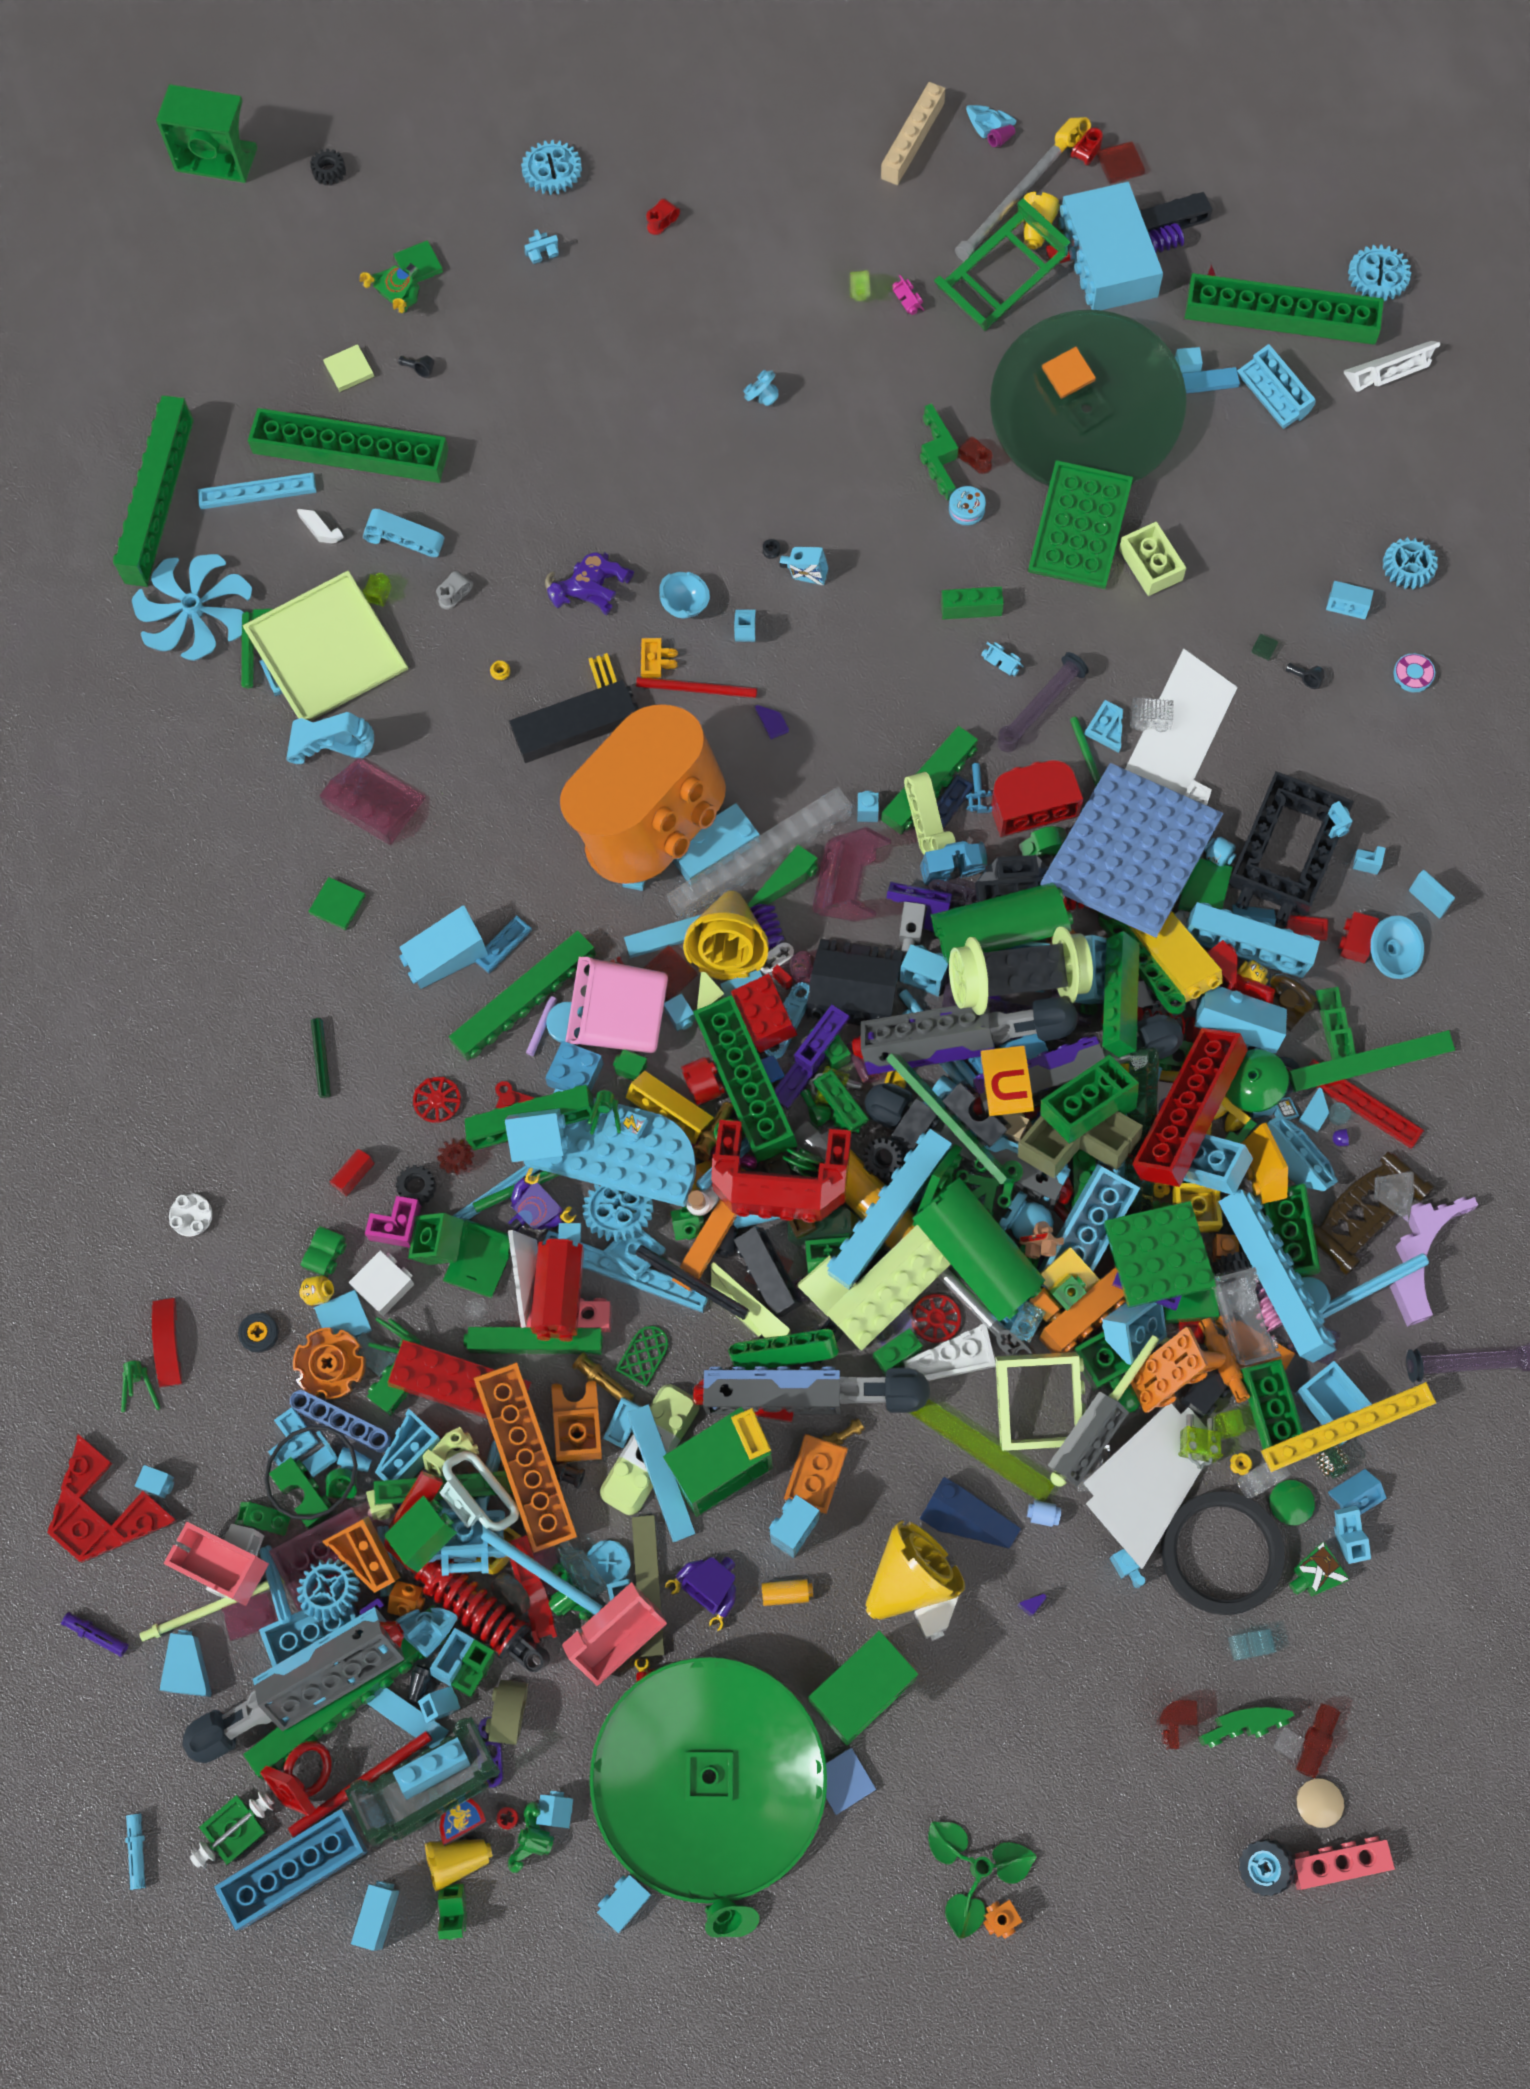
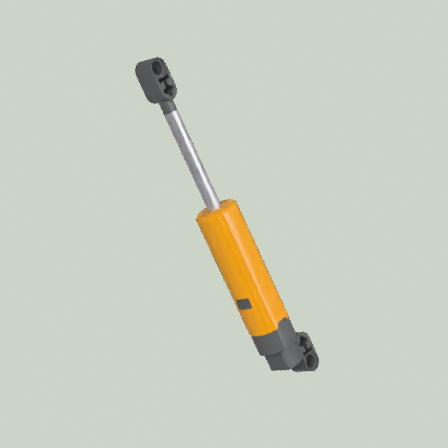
(862, 1191)

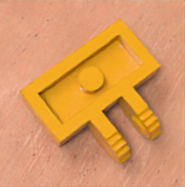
(652, 657)

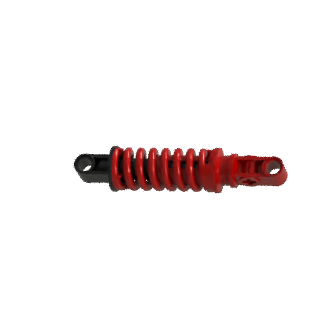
(478, 1612)

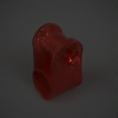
(976, 455)

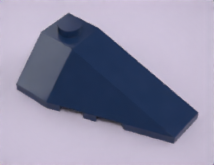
(962, 1514)

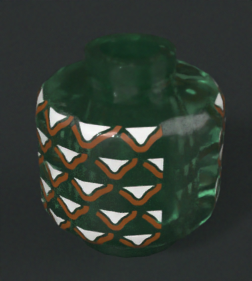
(1332, 1462)

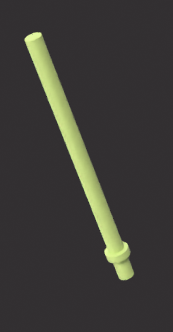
(157, 1630)

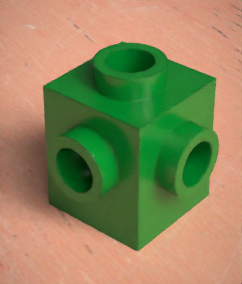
(686, 1224)

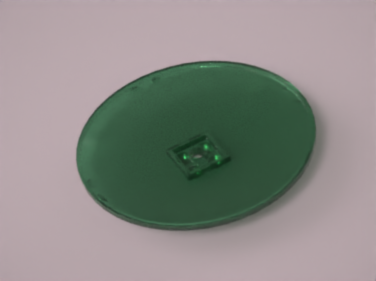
(1133, 401)

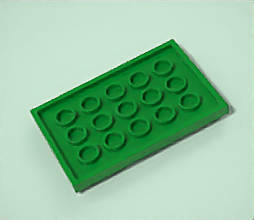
(1080, 524)

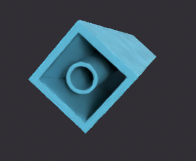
(443, 948)

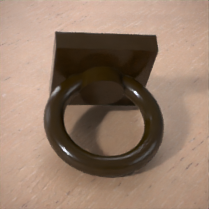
(1293, 997)

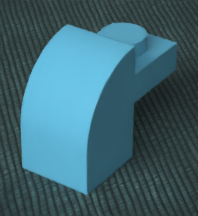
(745, 625)
(1349, 1535)

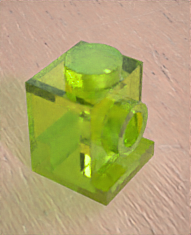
(377, 589)

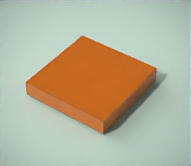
(1068, 372)

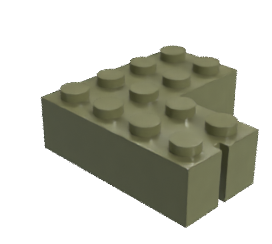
(1106, 1142)

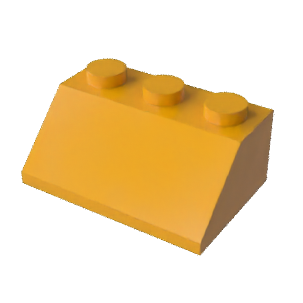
(1268, 1168)

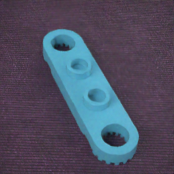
(796, 1008)

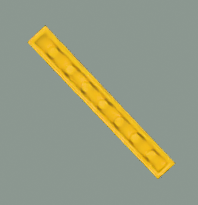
(1348, 1427)

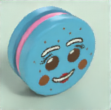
(967, 505)

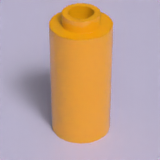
(786, 1592)

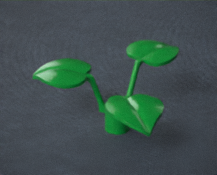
(1010, 1859)

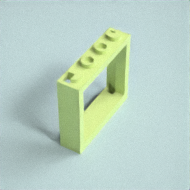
(1002, 1363)

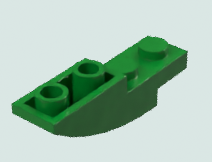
(1253, 1720)

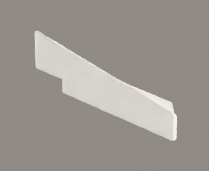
(1391, 366)

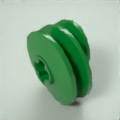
(804, 1162)

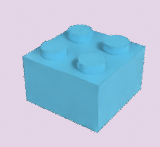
(924, 970)

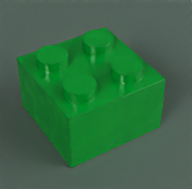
(436, 1239)

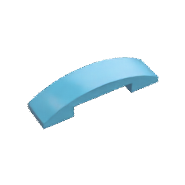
(406, 1716)

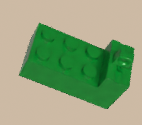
(1090, 1099)

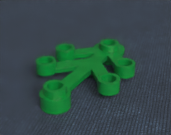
(989, 1186)

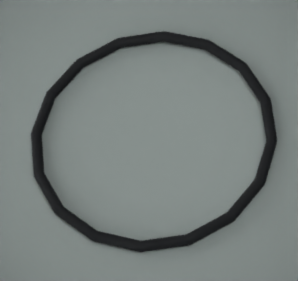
(307, 1517)

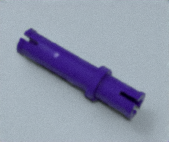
(71, 1621)

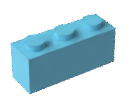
(431, 1768)

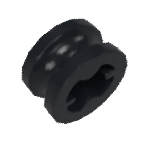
(771, 554)

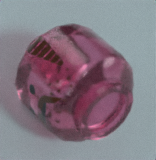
(801, 966)

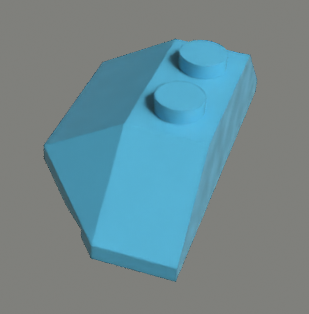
(1303, 1158)

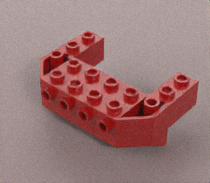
(779, 1194)

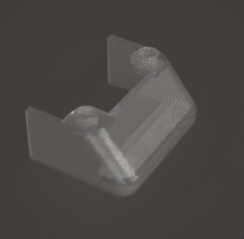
(1243, 1316)

